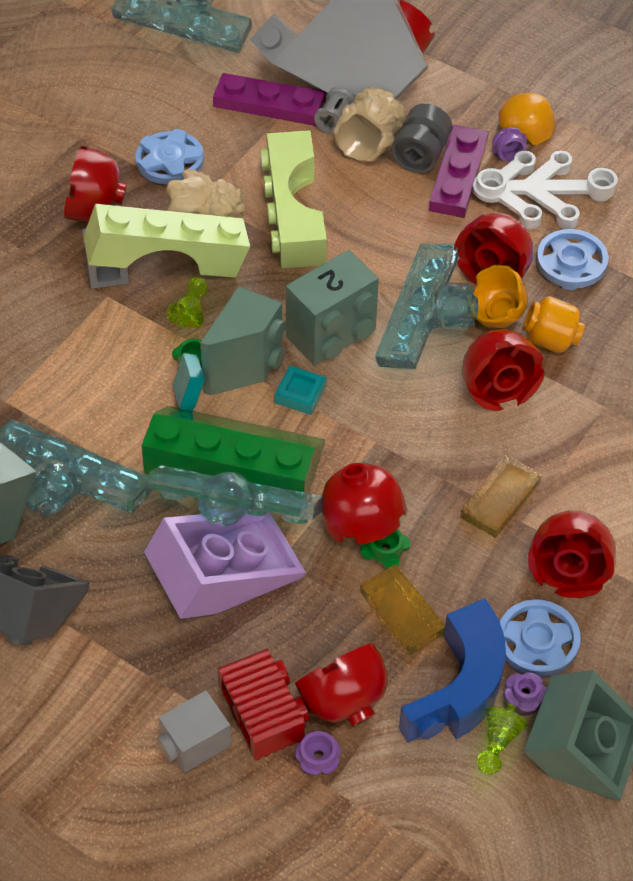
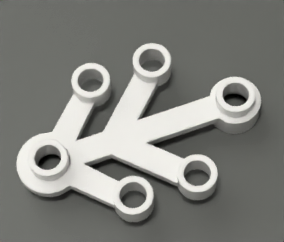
(498, 186)

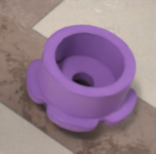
(508, 143)
(524, 703)
(318, 742)

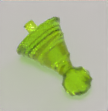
(188, 309)
(502, 730)

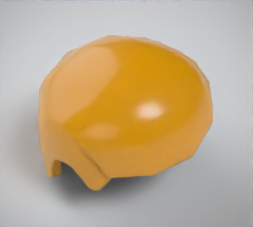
(530, 114)
(500, 296)

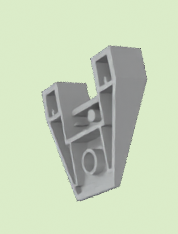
(347, 47)

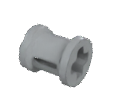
(331, 109)

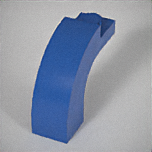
(481, 651)

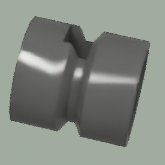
(422, 138)

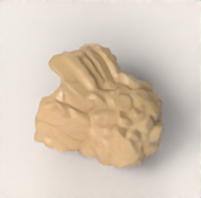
(369, 124)
(202, 196)

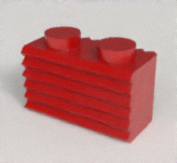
(262, 703)

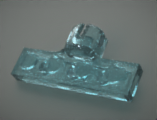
(188, 19)
(426, 304)
(70, 471)
(231, 497)

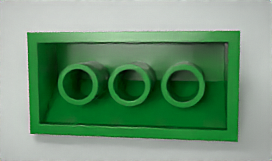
(222, 444)

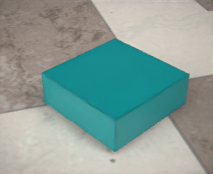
(188, 382)
(300, 390)

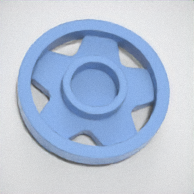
(168, 153)
(572, 260)
(540, 639)

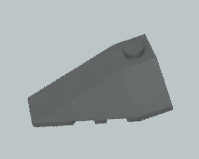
(35, 601)

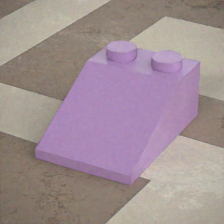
(220, 566)

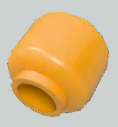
(553, 324)

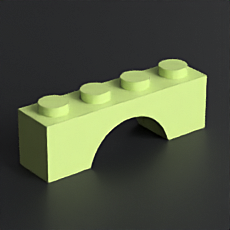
(299, 229)
(124, 234)

